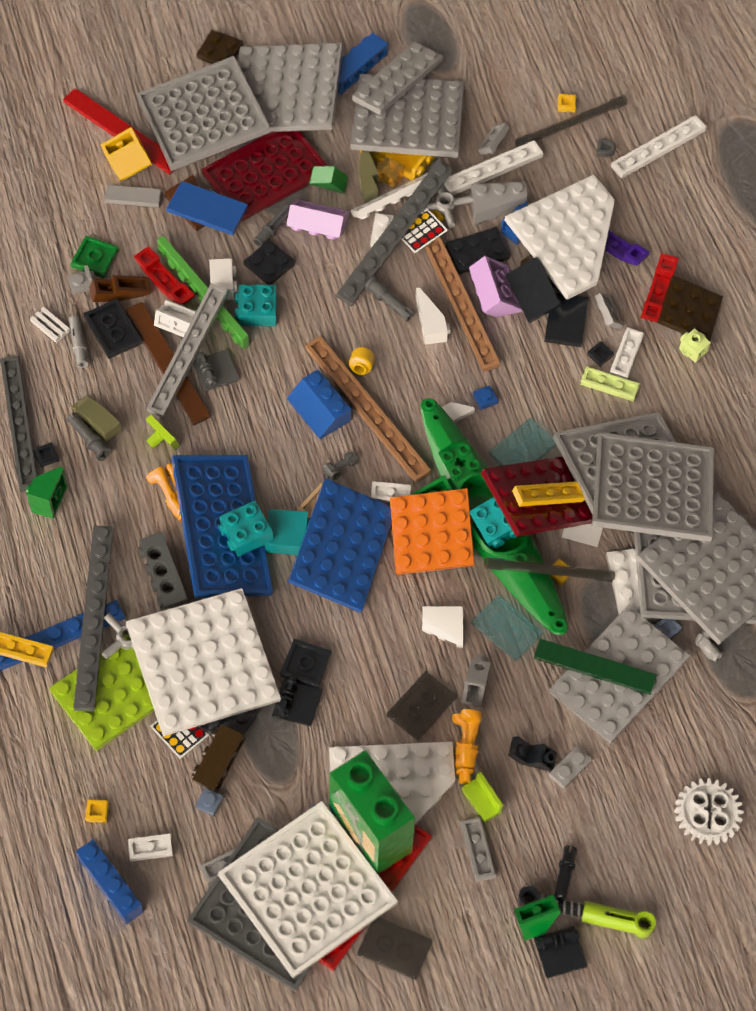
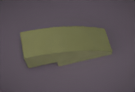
(368, 177)
(97, 417)

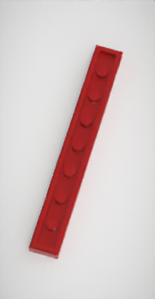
(113, 125)
(391, 878)

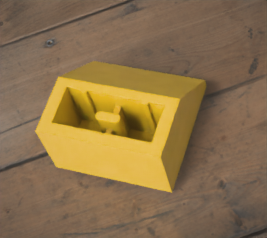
(126, 154)

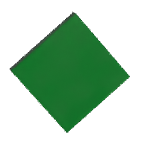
(95, 254)

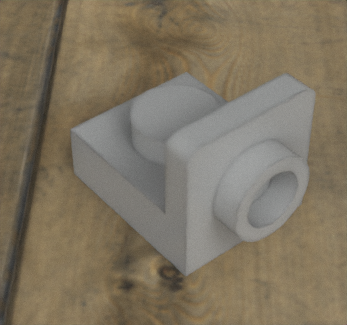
(81, 281)

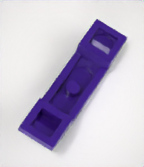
(624, 251)

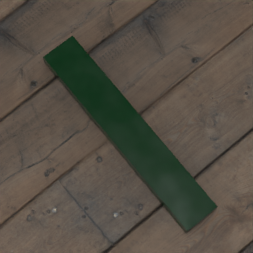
(595, 666)

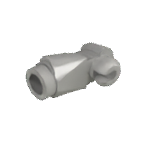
(709, 649)

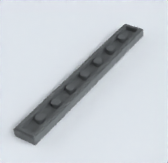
(19, 421)

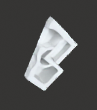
(444, 622)

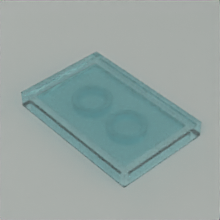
(523, 445)
(507, 628)

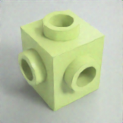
(694, 345)

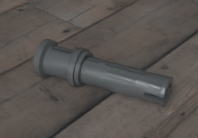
(383, 293)
(93, 442)

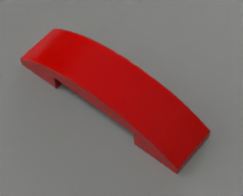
(664, 271)
(162, 278)

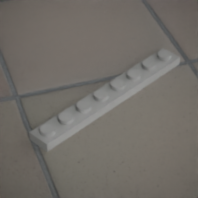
(187, 350)

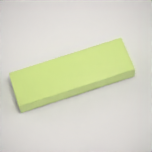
(610, 384)

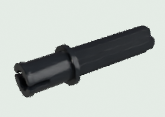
(566, 867)

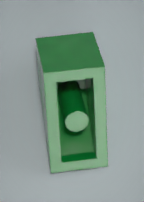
(537, 916)

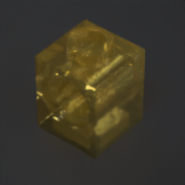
(390, 172)

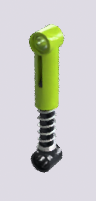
(598, 914)

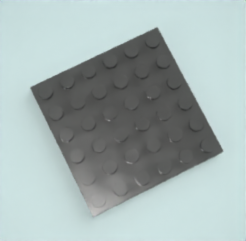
(226, 922)

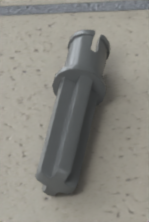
(269, 229)

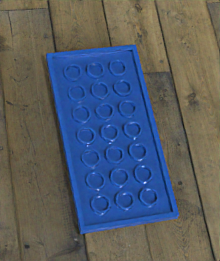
(205, 490)

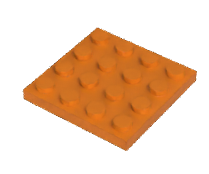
(432, 531)

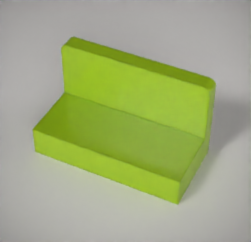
(483, 798)

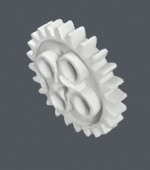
(727, 813)

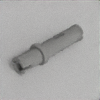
(79, 347)

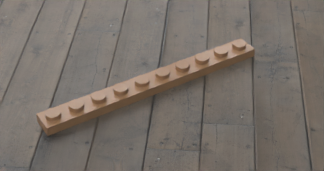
(462, 305)
(368, 409)

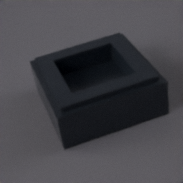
(600, 353)
(46, 455)

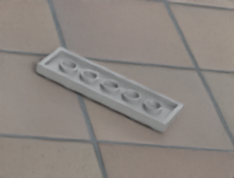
(397, 78)

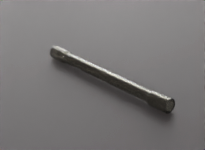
(611, 105)
(501, 564)

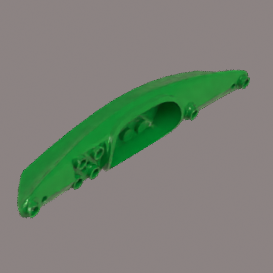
(463, 469)

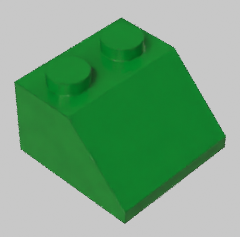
(47, 492)

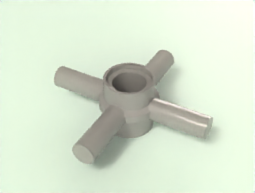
(445, 204)
(121, 642)

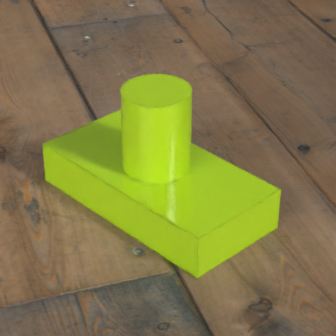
(160, 434)

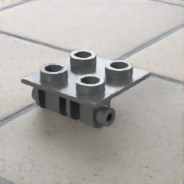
(215, 370)

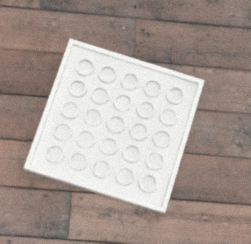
(202, 662)
(307, 889)

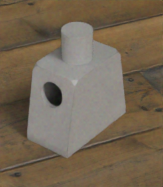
(477, 676)

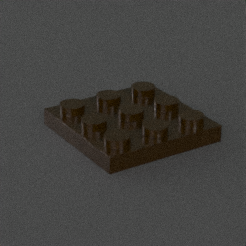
(689, 307)

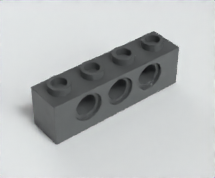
(153, 546)

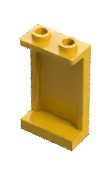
(413, 164)

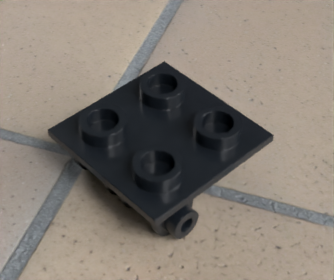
(297, 702)
(560, 952)

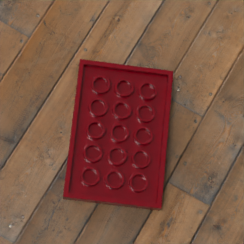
(264, 170)
(536, 518)

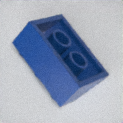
(319, 404)

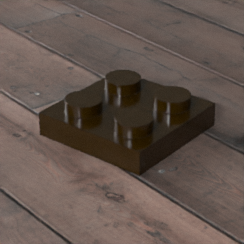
(218, 47)

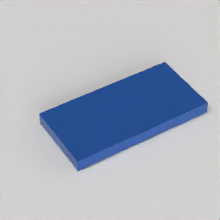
(207, 208)

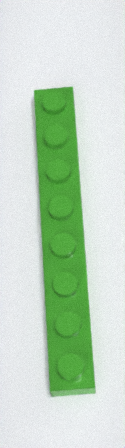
(196, 285)

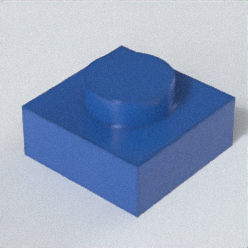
(485, 397)

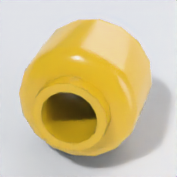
(361, 360)

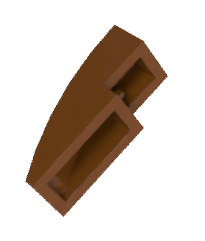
(119, 288)

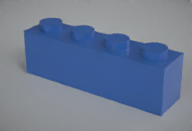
(361, 60)
(109, 881)

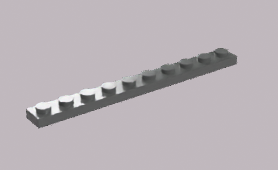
(394, 233)
(93, 619)

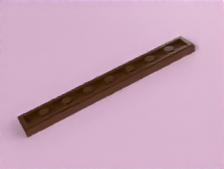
(162, 356)

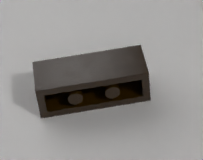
(218, 758)

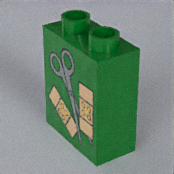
(371, 812)

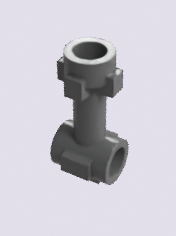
(333, 471)

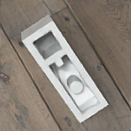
(431, 319)

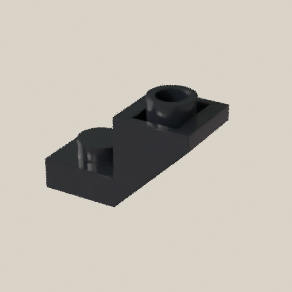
(535, 756)

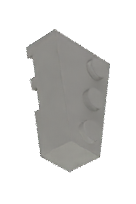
(496, 199)

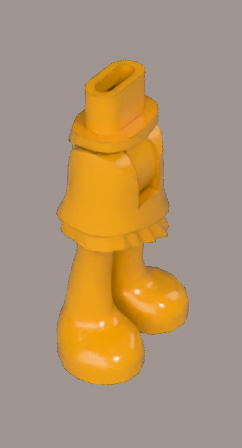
(160, 476)
(466, 749)

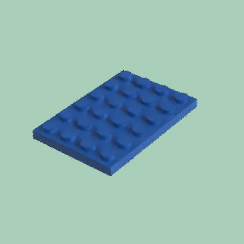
(341, 545)

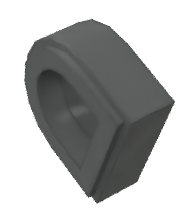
(605, 148)

